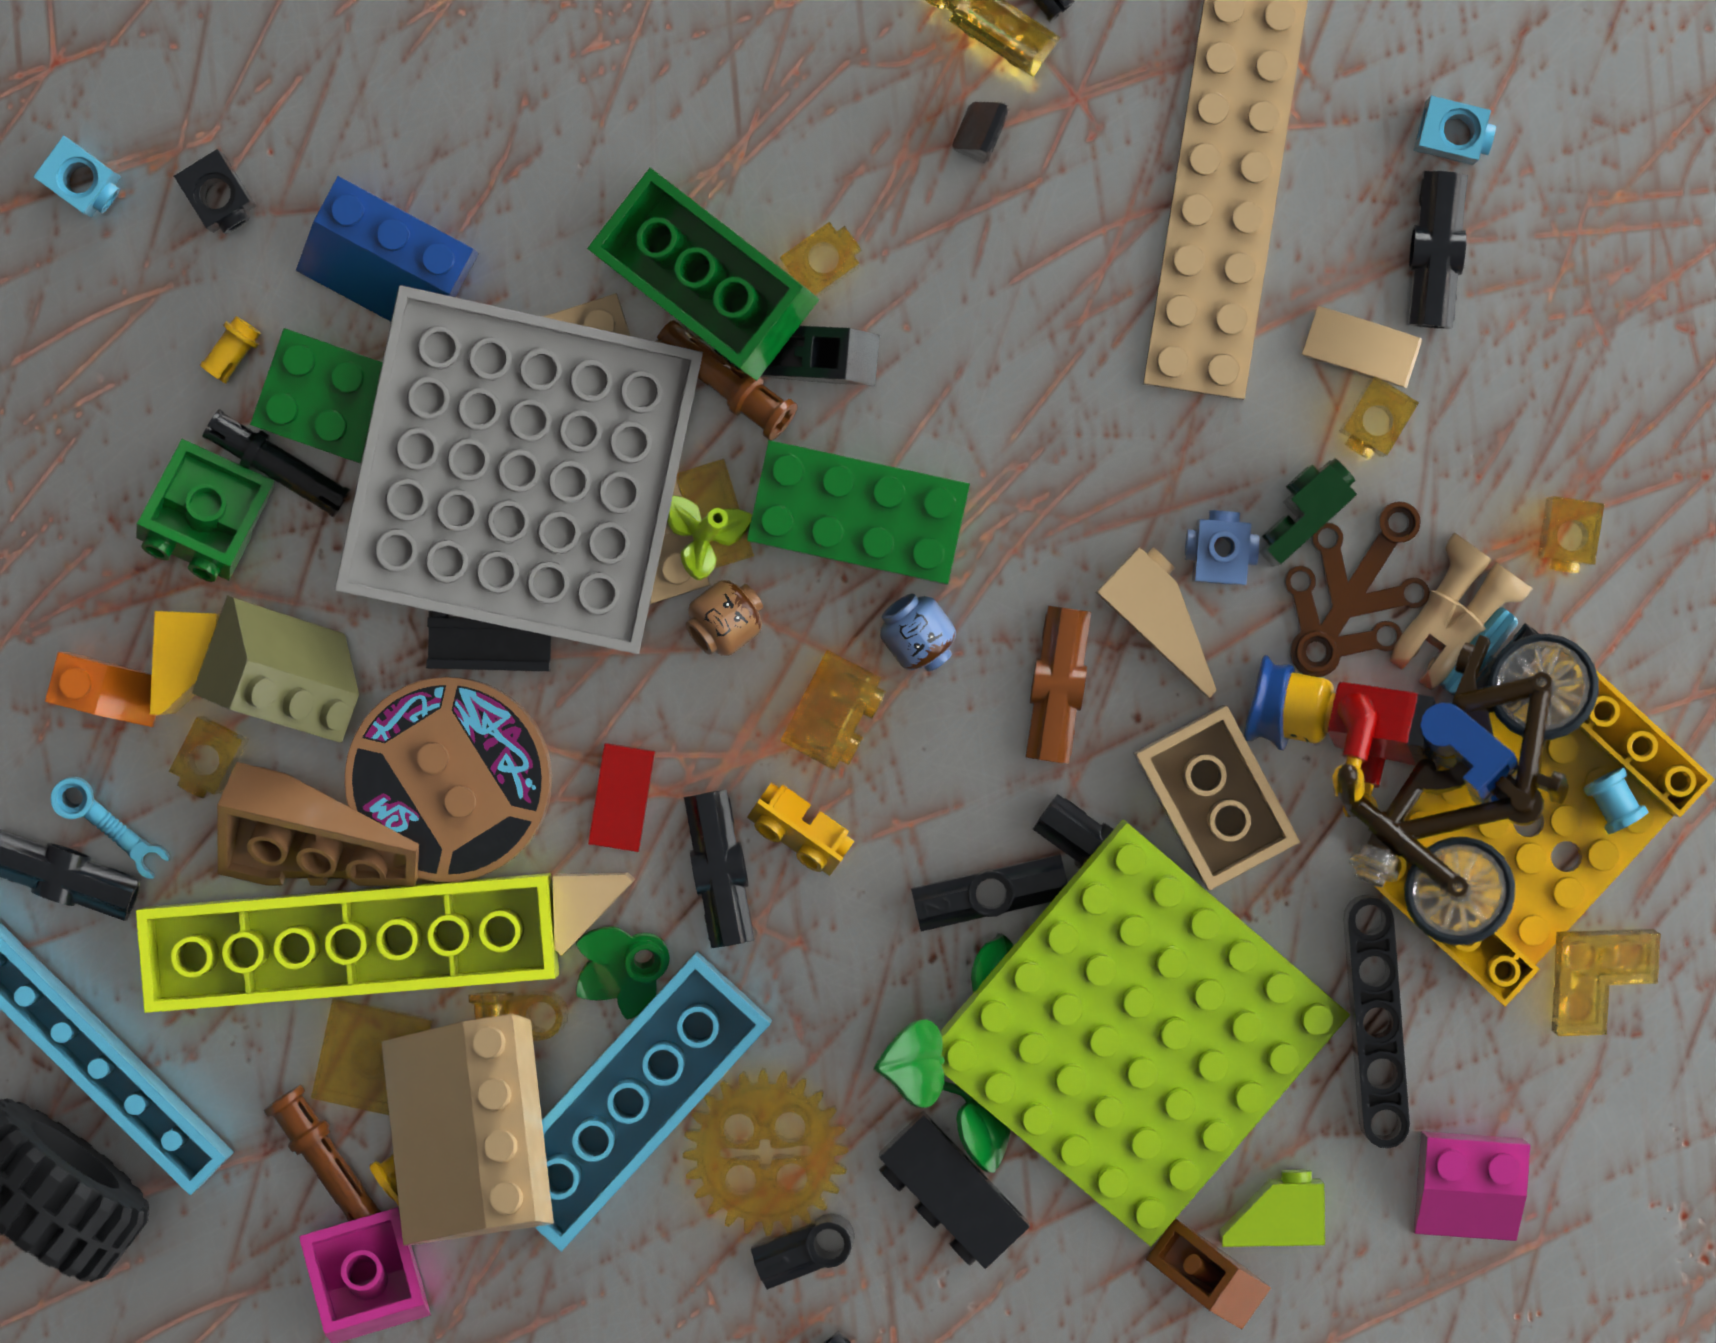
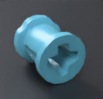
(1615, 800)

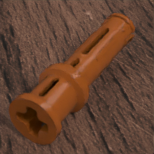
(739, 389)
(311, 1139)

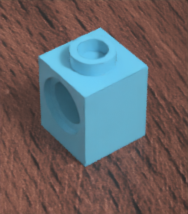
(1431, 133)
(60, 165)

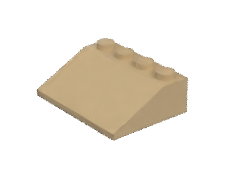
(467, 1130)

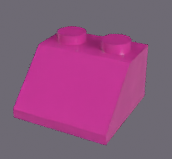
(1471, 1185)
(364, 1276)

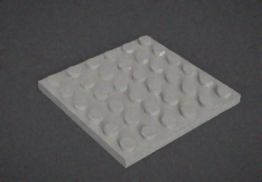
(518, 470)

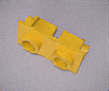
(816, 845)

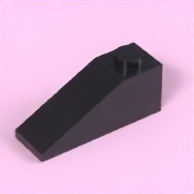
(826, 356)

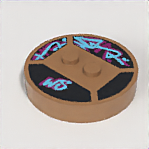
(453, 773)

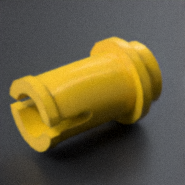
(230, 349)

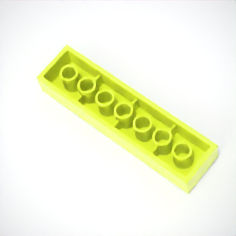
(347, 942)

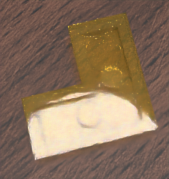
(1587, 967)

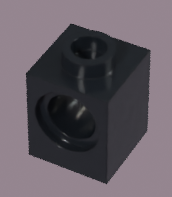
(204, 173)

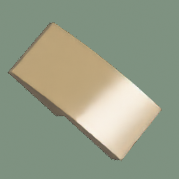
(1362, 346)

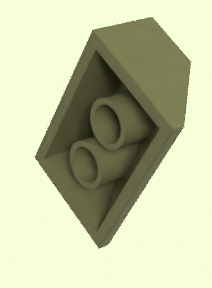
(279, 670)

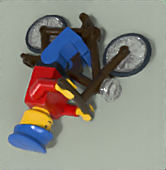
(1460, 884)

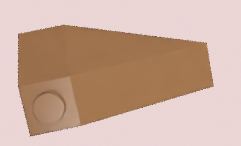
(286, 829)

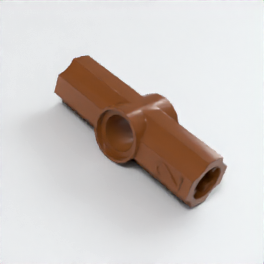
(1058, 684)

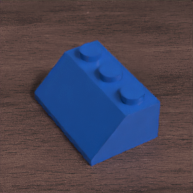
(372, 247)

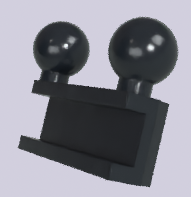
(484, 646)

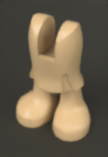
(1449, 623)

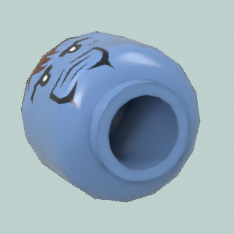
(917, 632)

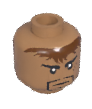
(724, 618)

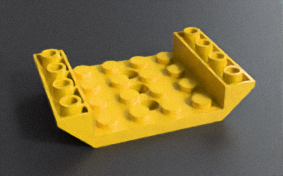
(1546, 897)

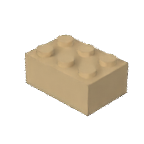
(1216, 797)

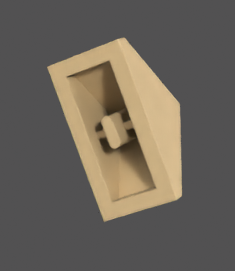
(581, 901)

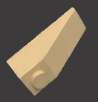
(1156, 609)

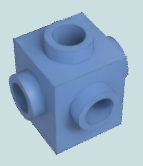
(1210, 566)

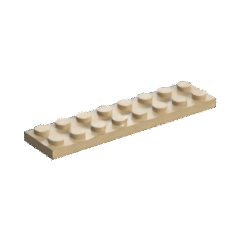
(1224, 196)

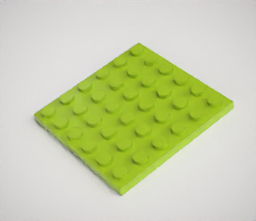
(1137, 1033)

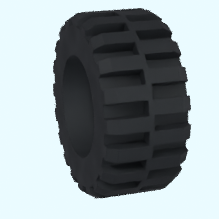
(63, 1196)

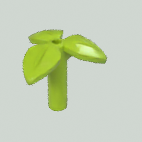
(719, 525)

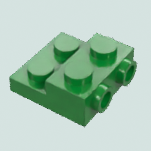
(203, 511)

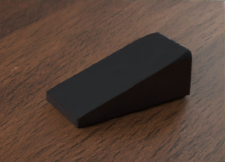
(980, 130)

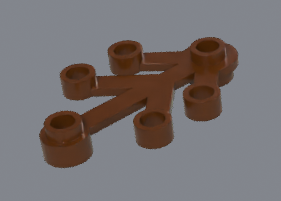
(1350, 596)

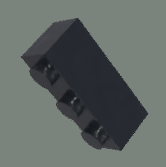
(952, 1191)

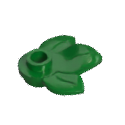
(616, 973)

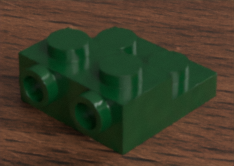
(1314, 501)

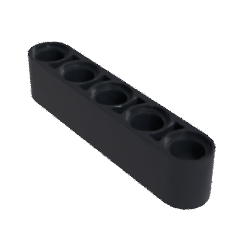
(1390, 1042)

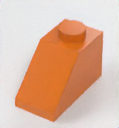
(101, 689)

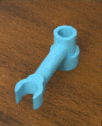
(103, 820)

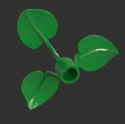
(916, 1071)

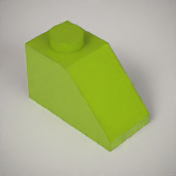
(1280, 1214)

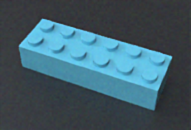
(643, 1090)

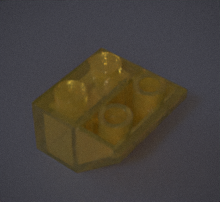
(832, 709)

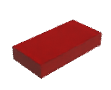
(621, 797)

